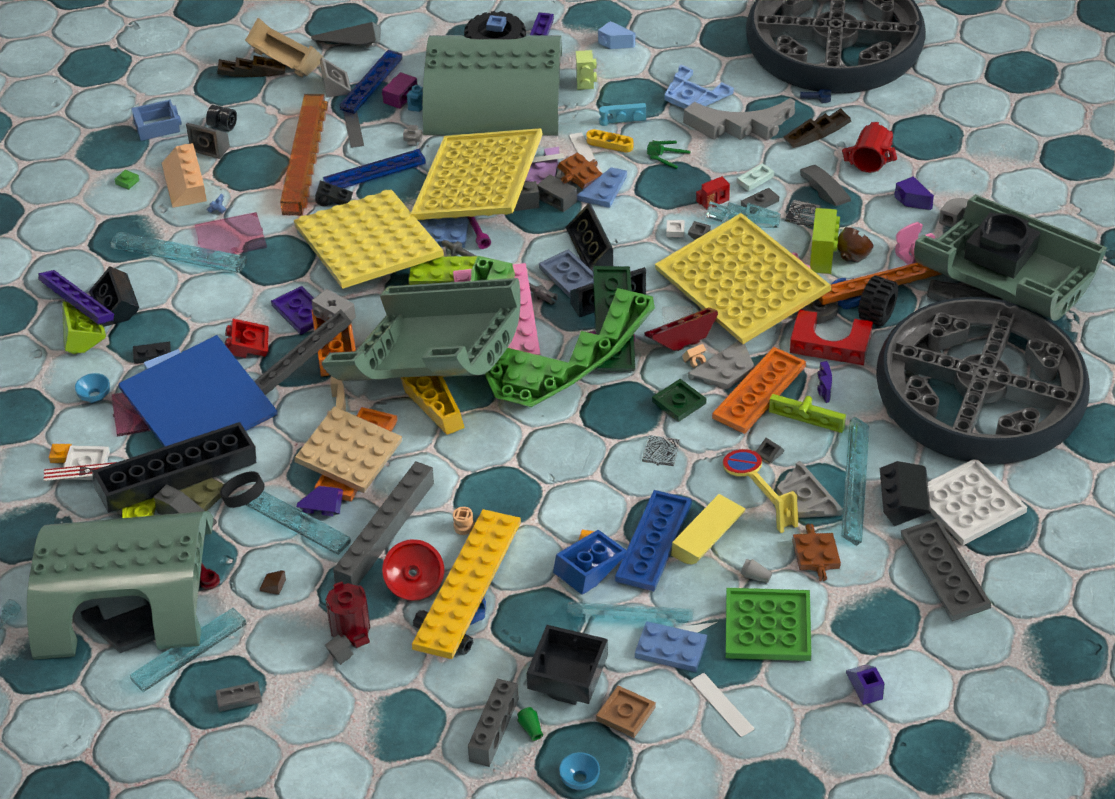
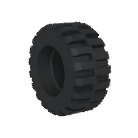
(477, 27)

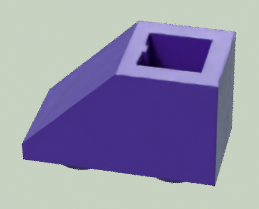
(322, 499)
(866, 683)

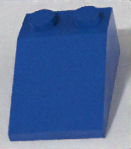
(588, 561)

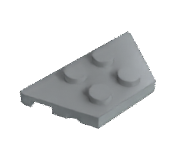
(725, 367)
(812, 497)

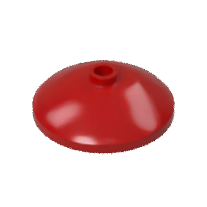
(415, 556)

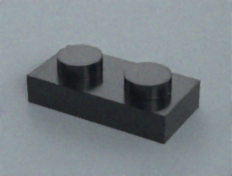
(150, 351)

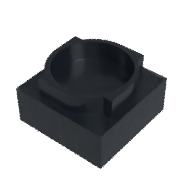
(1002, 244)
(567, 665)

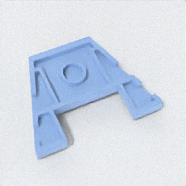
(684, 93)

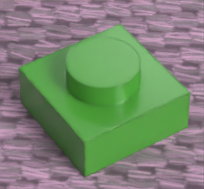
(127, 179)

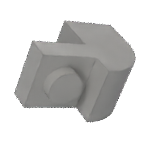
(953, 211)

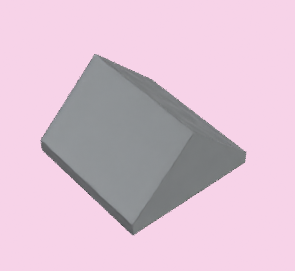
(334, 79)

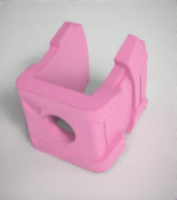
(906, 241)

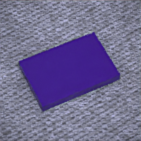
(296, 309)

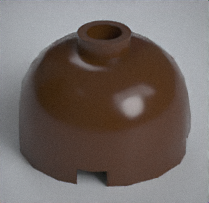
(853, 246)

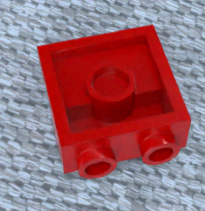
(246, 338)

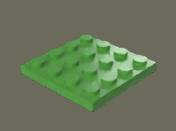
(768, 624)

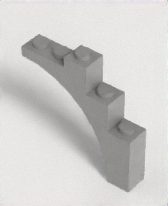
(738, 124)

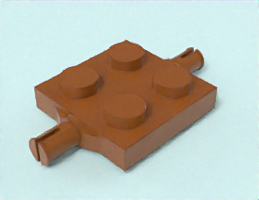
(579, 170)
(816, 551)

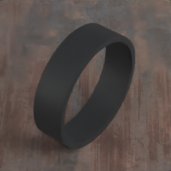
(246, 497)

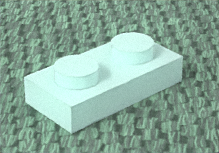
(755, 177)

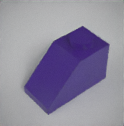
(913, 194)

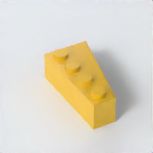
(435, 400)

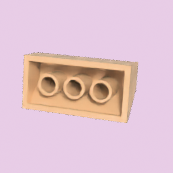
(183, 176)

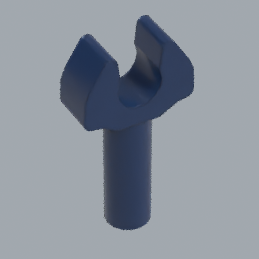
(823, 95)

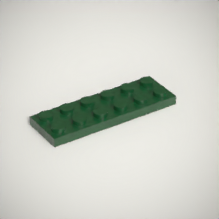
(605, 283)

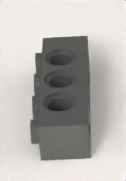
(493, 722)

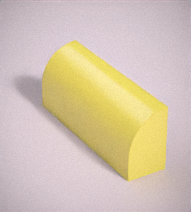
(706, 529)

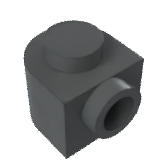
(339, 648)

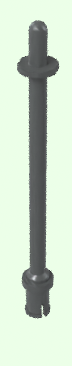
(539, 291)

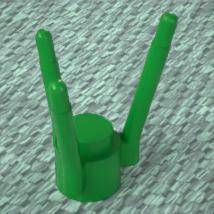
(656, 148)

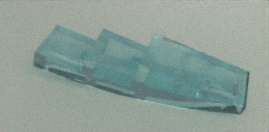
(758, 215)

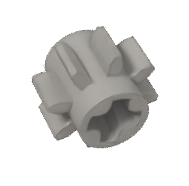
(412, 135)

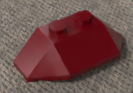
(684, 330)

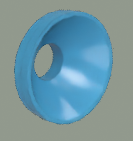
(92, 383)
(579, 764)

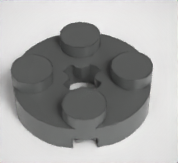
(824, 313)

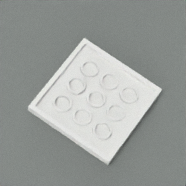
(972, 501)

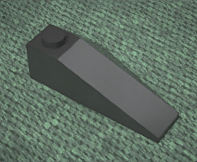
(359, 35)

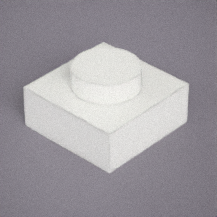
(675, 228)

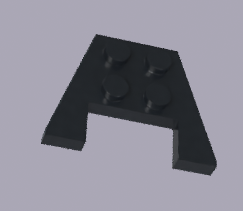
(124, 630)

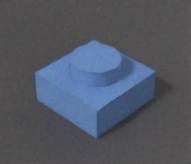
(496, 23)

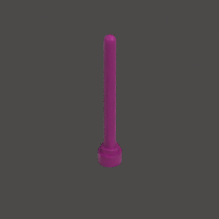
(482, 239)

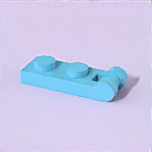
(622, 113)

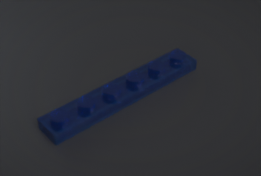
(370, 81)
(376, 169)

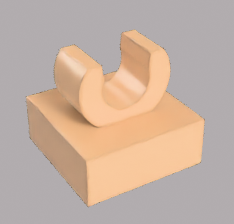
(693, 354)

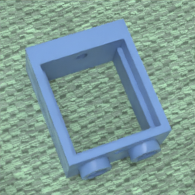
(156, 111)

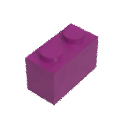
(396, 91)

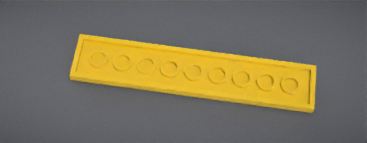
(466, 584)

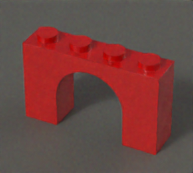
(848, 350)

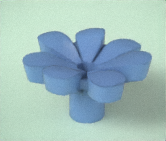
(217, 205)

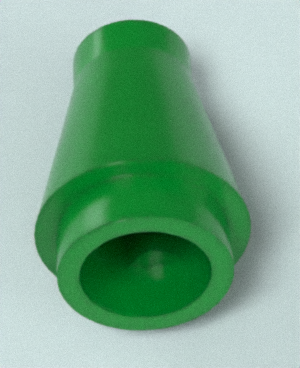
(530, 723)

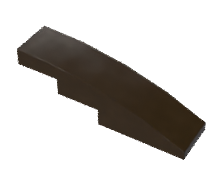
(250, 68)
(818, 129)

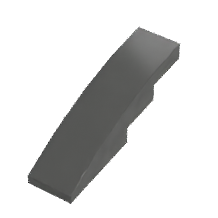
(826, 185)

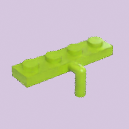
(807, 412)

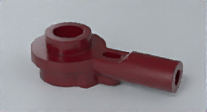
(208, 578)

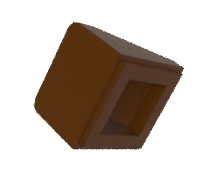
(273, 582)

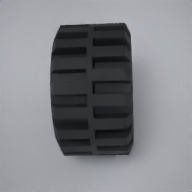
(878, 300)

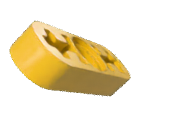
(619, 143)

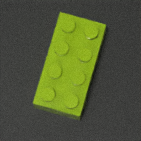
(439, 269)

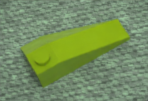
(79, 330)

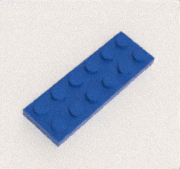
(653, 540)

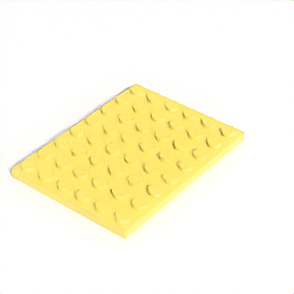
(477, 174)
(367, 238)
(743, 277)

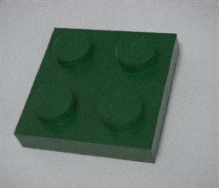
(679, 400)

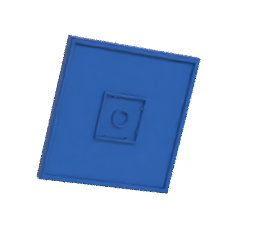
(196, 394)

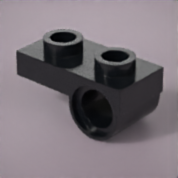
(330, 193)

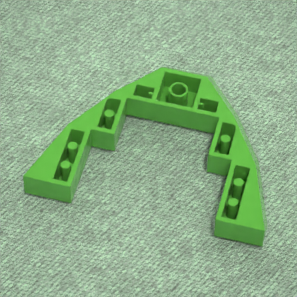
(532, 377)

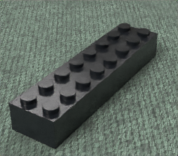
(174, 465)

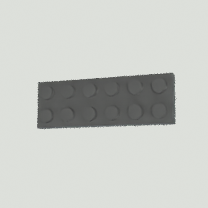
(945, 569)

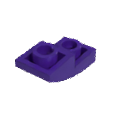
(825, 384)

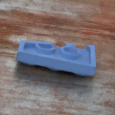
(604, 188)

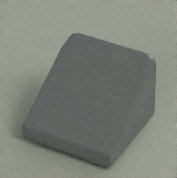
(769, 450)

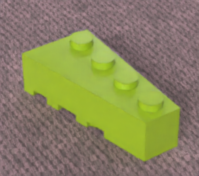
(824, 240)

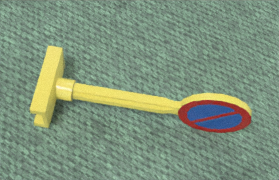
(748, 463)

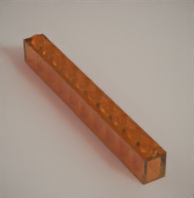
(304, 155)

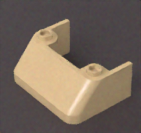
(283, 49)

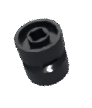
(220, 117)

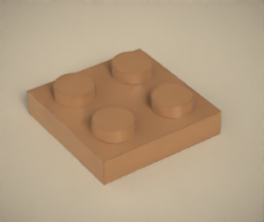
(626, 711)

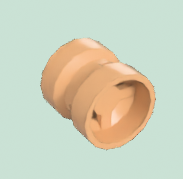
(463, 520)

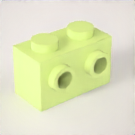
(585, 70)

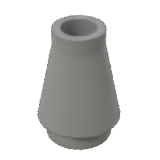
(755, 571)

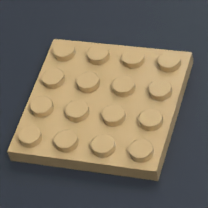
(348, 449)

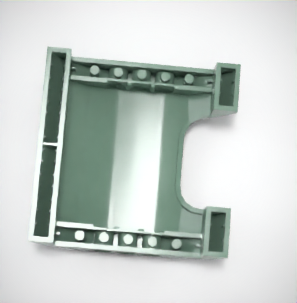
(491, 84)
(1047, 282)
(435, 332)
(117, 558)

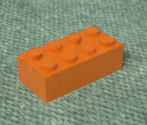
(341, 343)

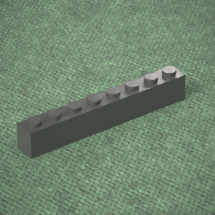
(384, 525)

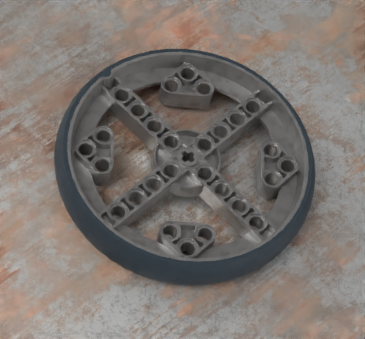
(836, 31)
(983, 380)

